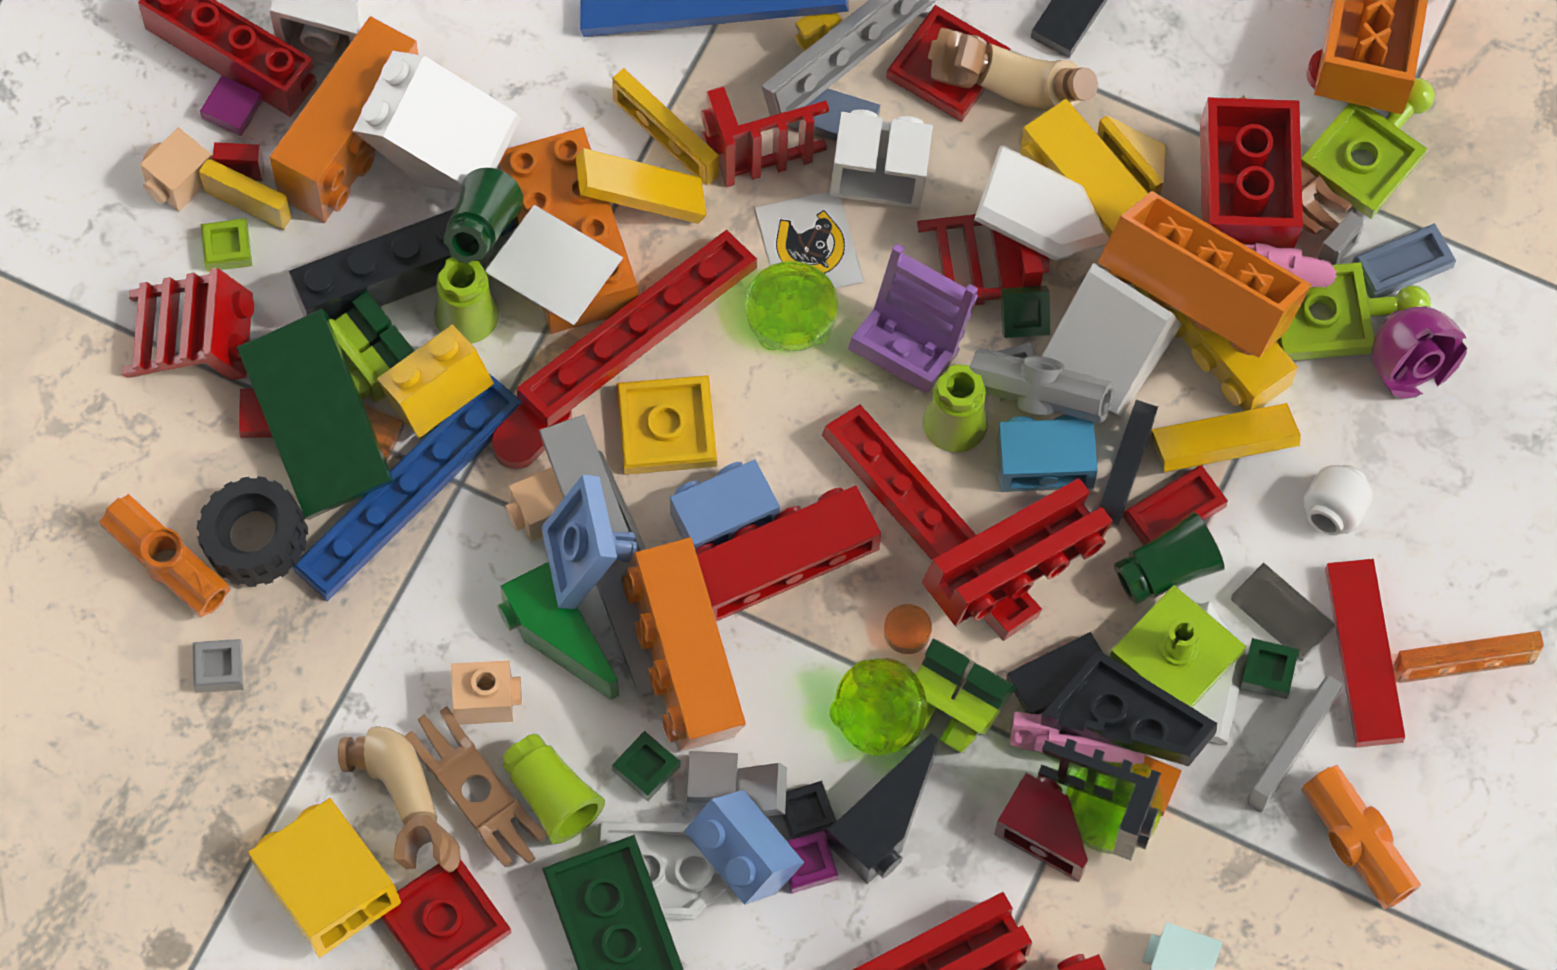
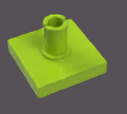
(1179, 648)

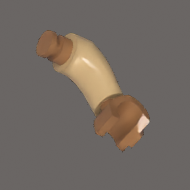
(1032, 82)
(394, 761)

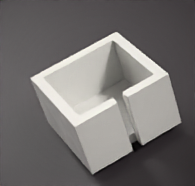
(881, 159)

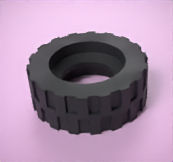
(232, 503)

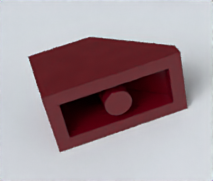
(1044, 825)

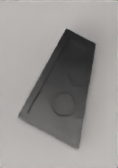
(1129, 712)

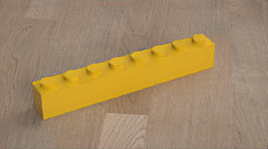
(1073, 149)

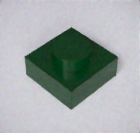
(1025, 311)
(1269, 668)
(646, 765)

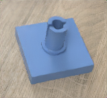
(582, 542)

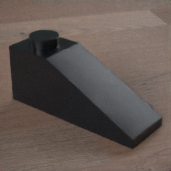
(877, 826)

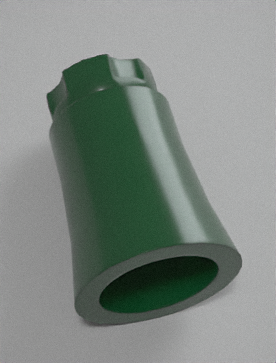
(484, 209)
(1169, 560)

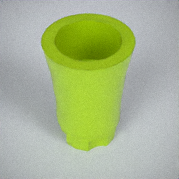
(465, 300)
(957, 412)
(552, 789)

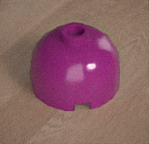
(1416, 348)

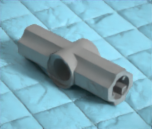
(1043, 385)

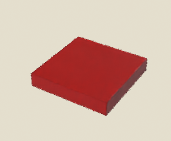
(913, 67)
(445, 919)

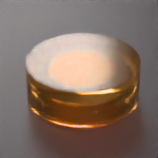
(907, 629)

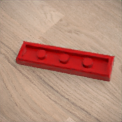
(1365, 653)

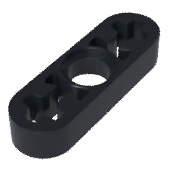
(1128, 460)

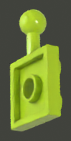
(1365, 129)
(1351, 327)

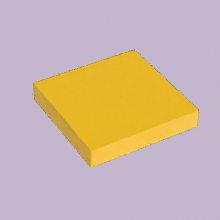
(666, 424)

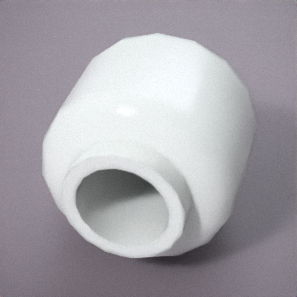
(1337, 499)

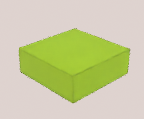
(226, 244)

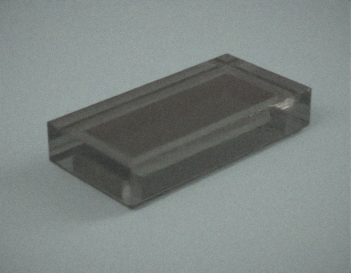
(1282, 611)

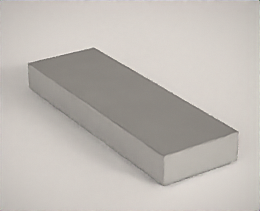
(1294, 743)

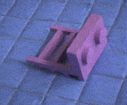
(914, 322)

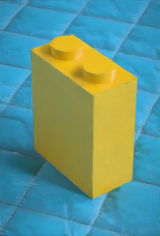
(324, 877)

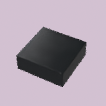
(807, 811)

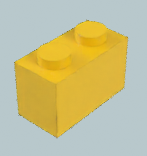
(435, 381)

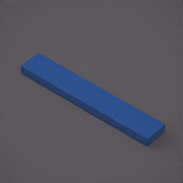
(628, 16)
(416, 482)

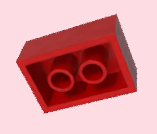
(1252, 169)

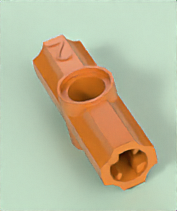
(183, 574)
(1360, 836)

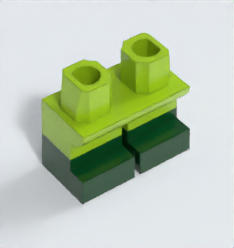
(369, 344)
(976, 703)

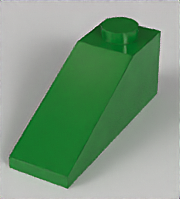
(555, 632)

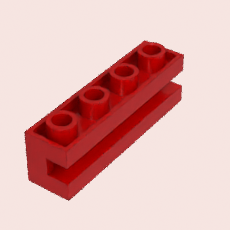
(233, 48)
(788, 551)
(1016, 553)
(972, 940)

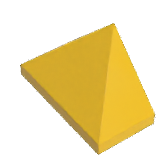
(1137, 152)

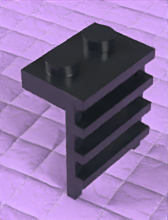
(1130, 792)

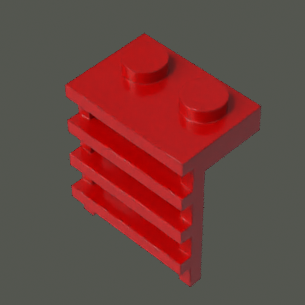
(741, 145)
(1015, 262)
(213, 324)

